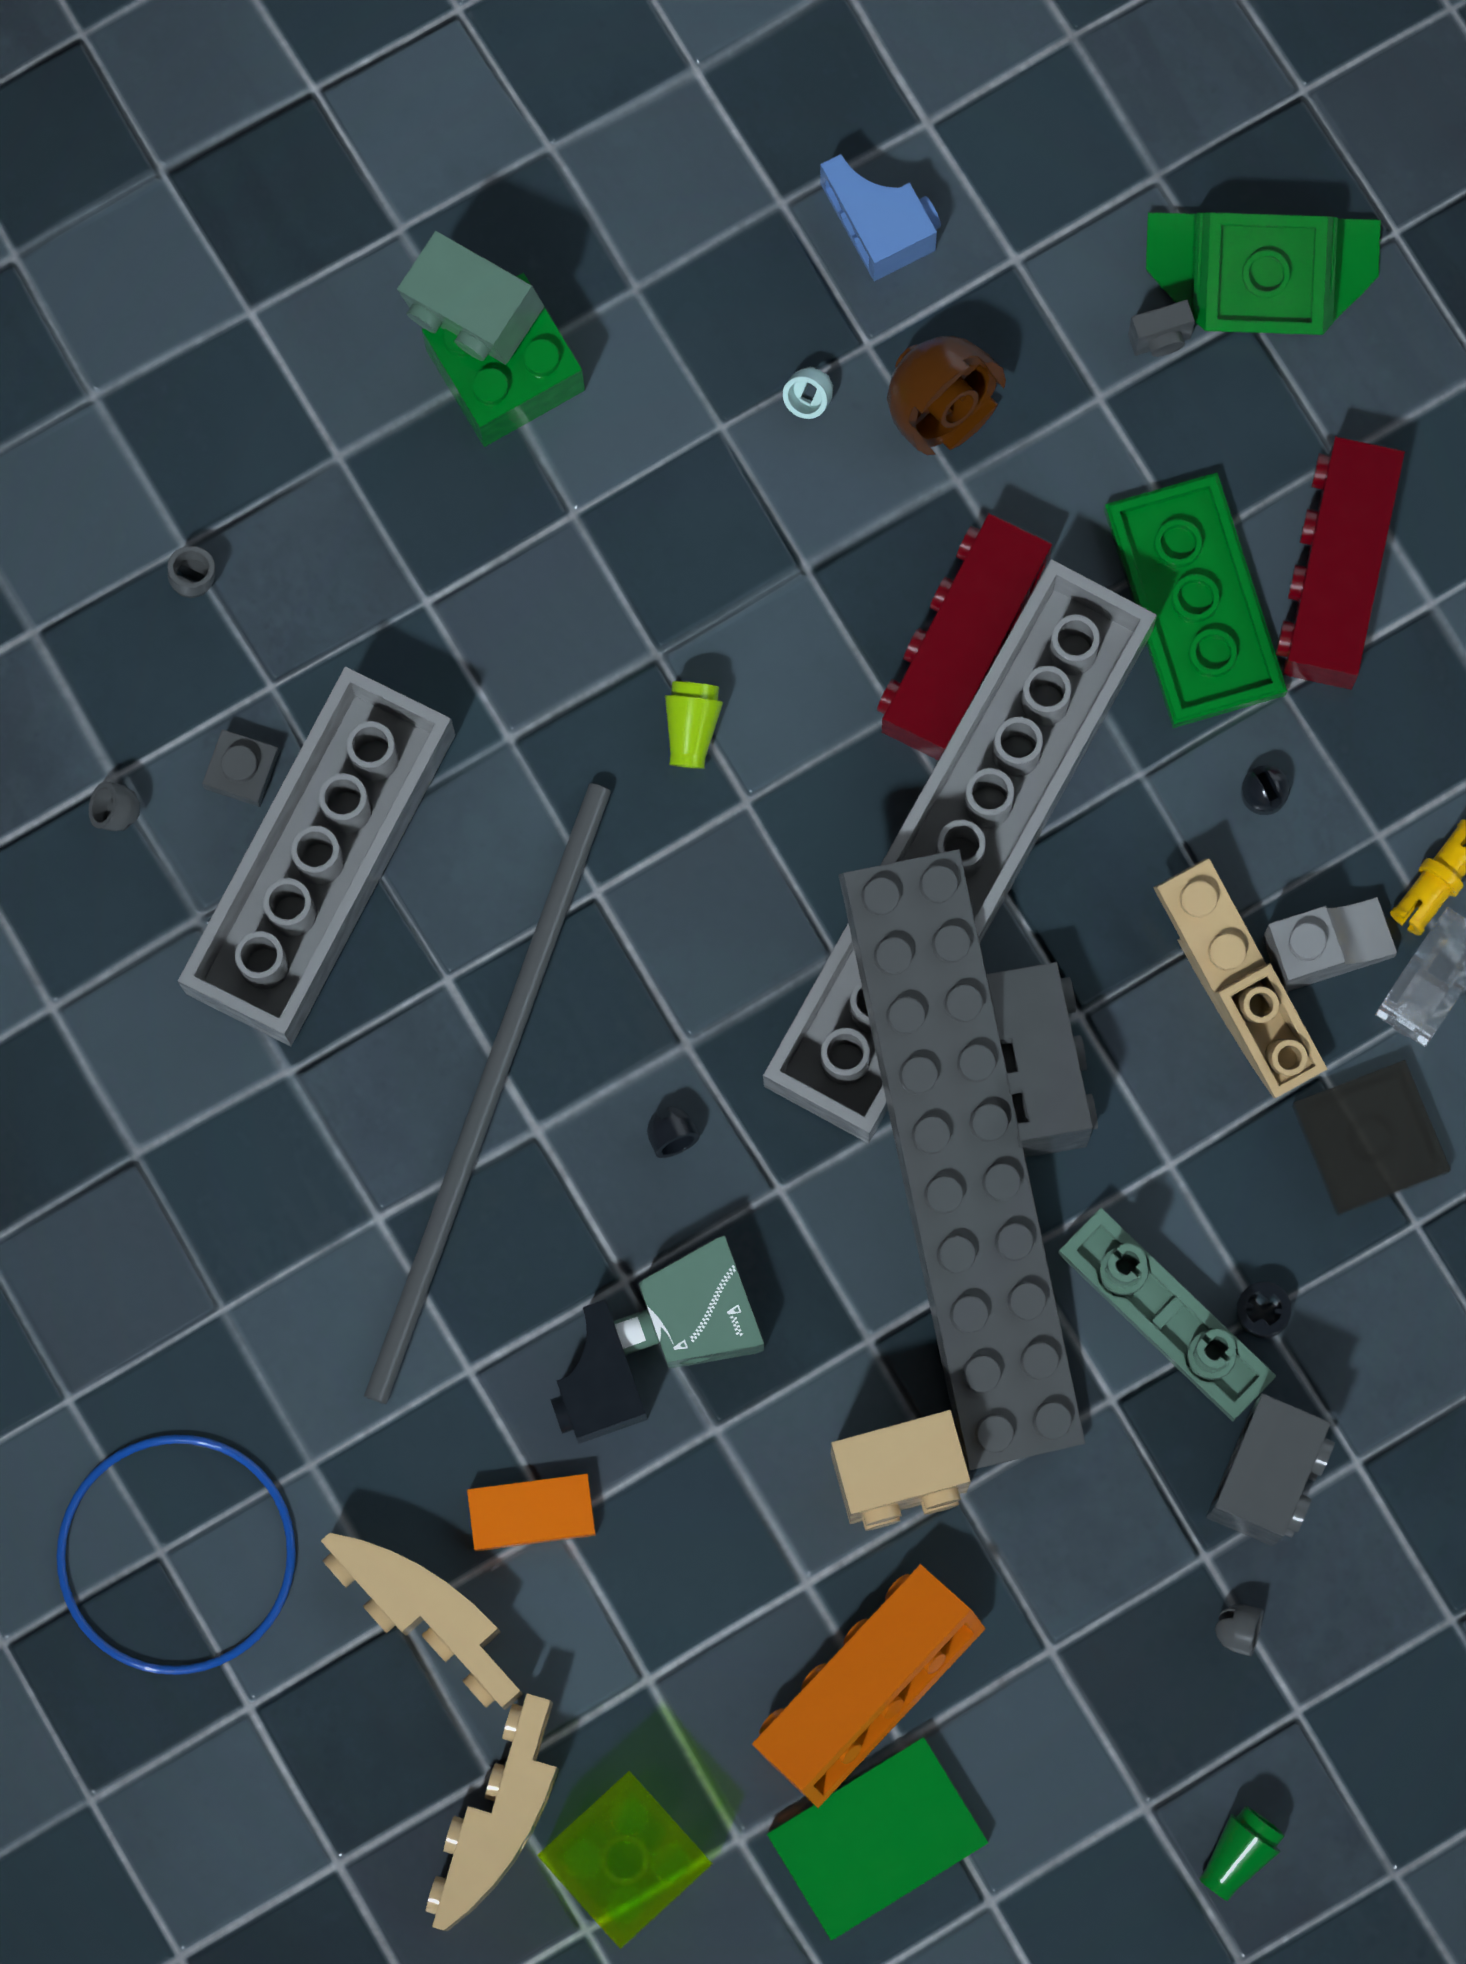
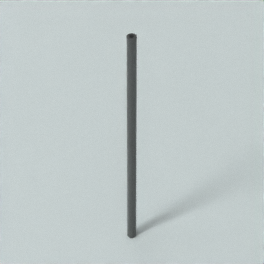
(487, 1094)

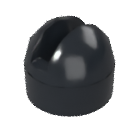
(1254, 794)
(672, 1133)

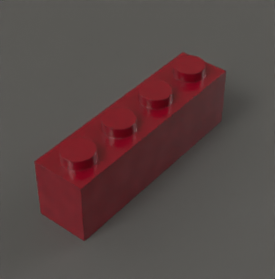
(1342, 562)
(965, 636)

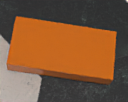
(531, 1512)

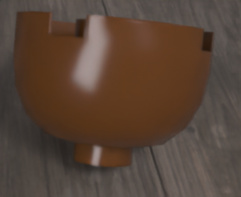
(943, 392)

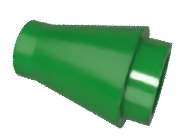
(1241, 1852)

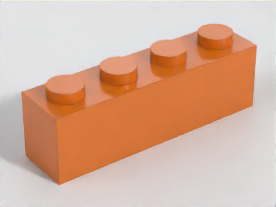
(868, 1684)

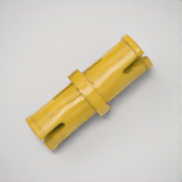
(1438, 881)

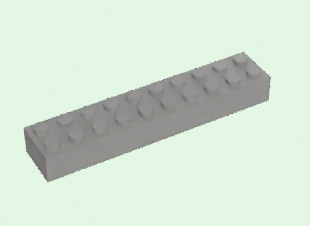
(982, 798)

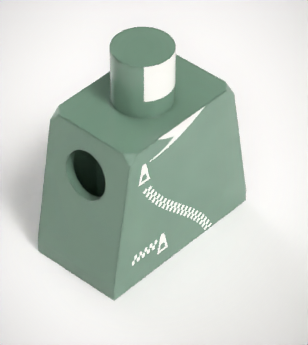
(694, 1311)

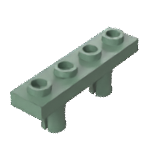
(1167, 1314)

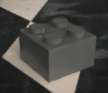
(1269, 1471)

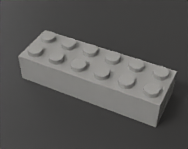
(317, 856)

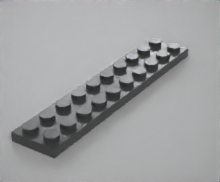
(961, 1159)

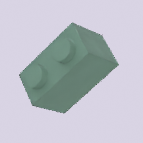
(469, 298)

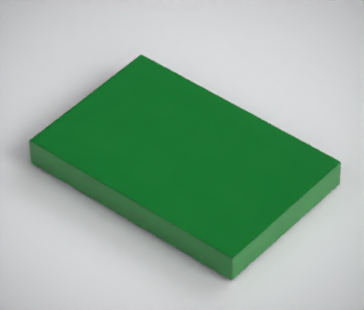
(877, 1838)

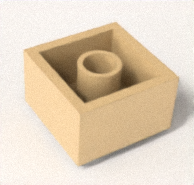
(901, 1470)

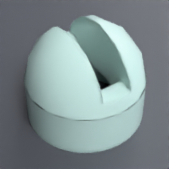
(796, 387)

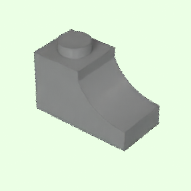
(1328, 943)

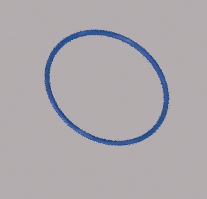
(264, 1626)

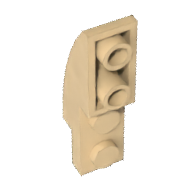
(1239, 979)
(407, 1595)
(490, 1843)

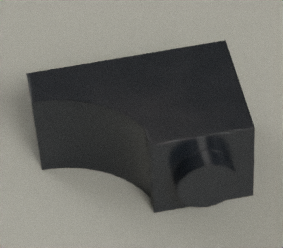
(601, 1388)

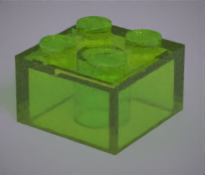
(625, 1860)

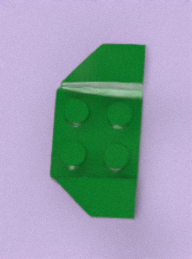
(1263, 268)

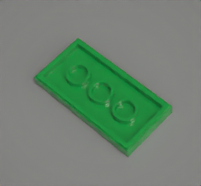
(1193, 575)

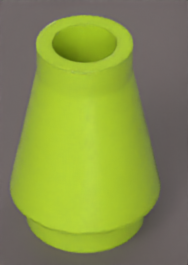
(691, 722)

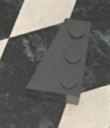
(1042, 1059)

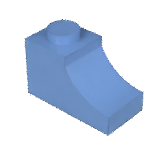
(883, 222)

